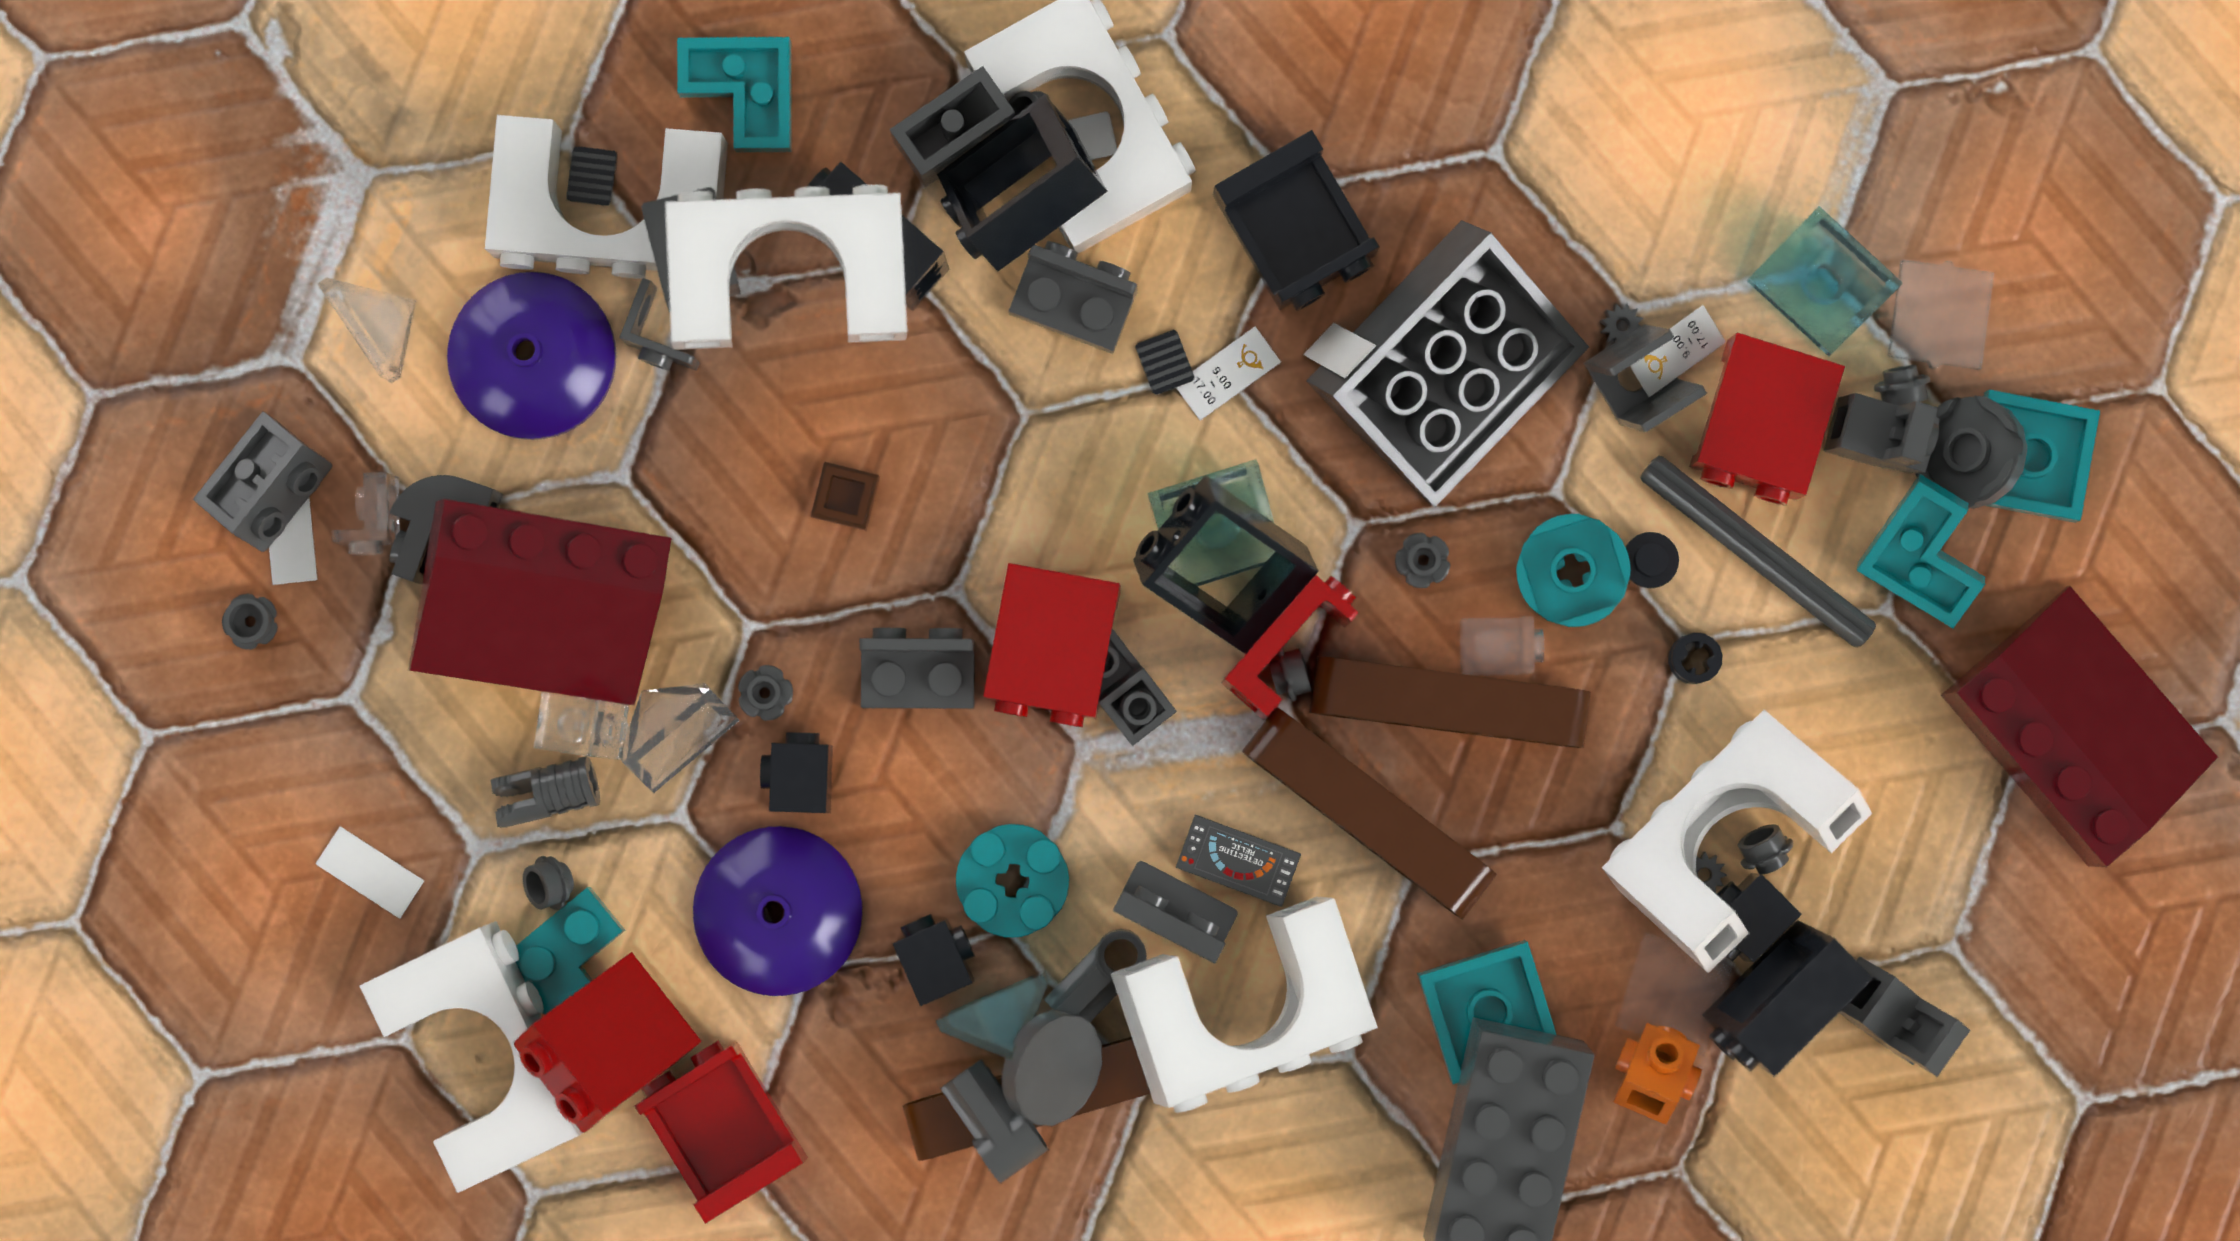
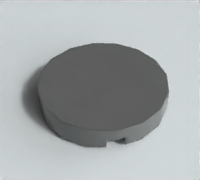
(1977, 450)
(1052, 1067)

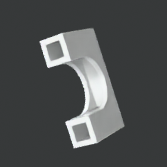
(1074, 42)
(526, 214)
(711, 234)
(1756, 769)
(479, 976)
(1321, 1010)

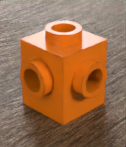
(1657, 1072)

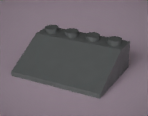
(1453, 362)

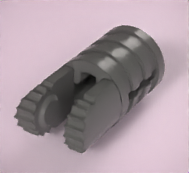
(554, 791)

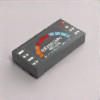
(1238, 860)

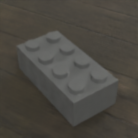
(1509, 1135)

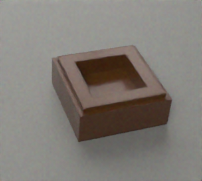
(845, 496)

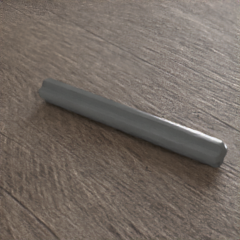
(1758, 551)

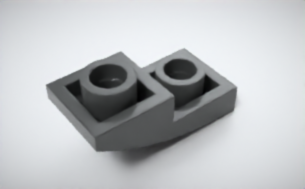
(1131, 694)

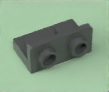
(1074, 296)
(262, 482)
(917, 671)
(1176, 911)

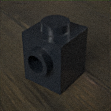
(798, 774)
(1762, 912)
(934, 958)

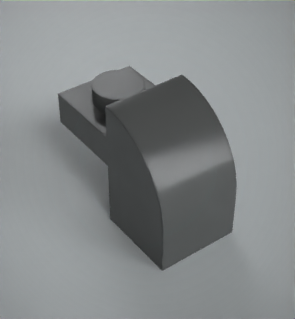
(1883, 433)
(418, 507)
(1904, 1021)

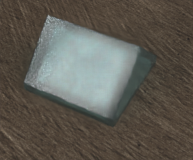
(1824, 281)
(1220, 545)
(997, 1017)

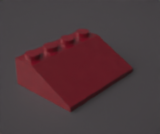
(538, 602)
(2081, 729)

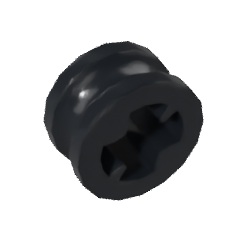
(1711, 664)

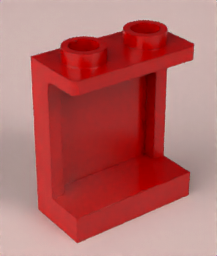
(1767, 419)
(1051, 644)
(1243, 678)
(605, 1042)
(721, 1129)

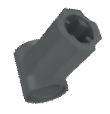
(1089, 983)
(1000, 1135)

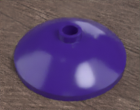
(563, 377)
(818, 902)

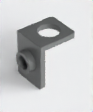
(651, 352)

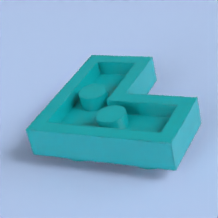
(754, 74)
(1909, 554)
(563, 944)

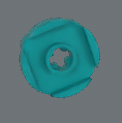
(1545, 554)
(1033, 906)

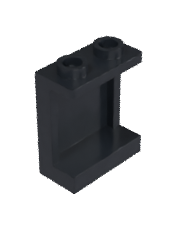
(1295, 223)

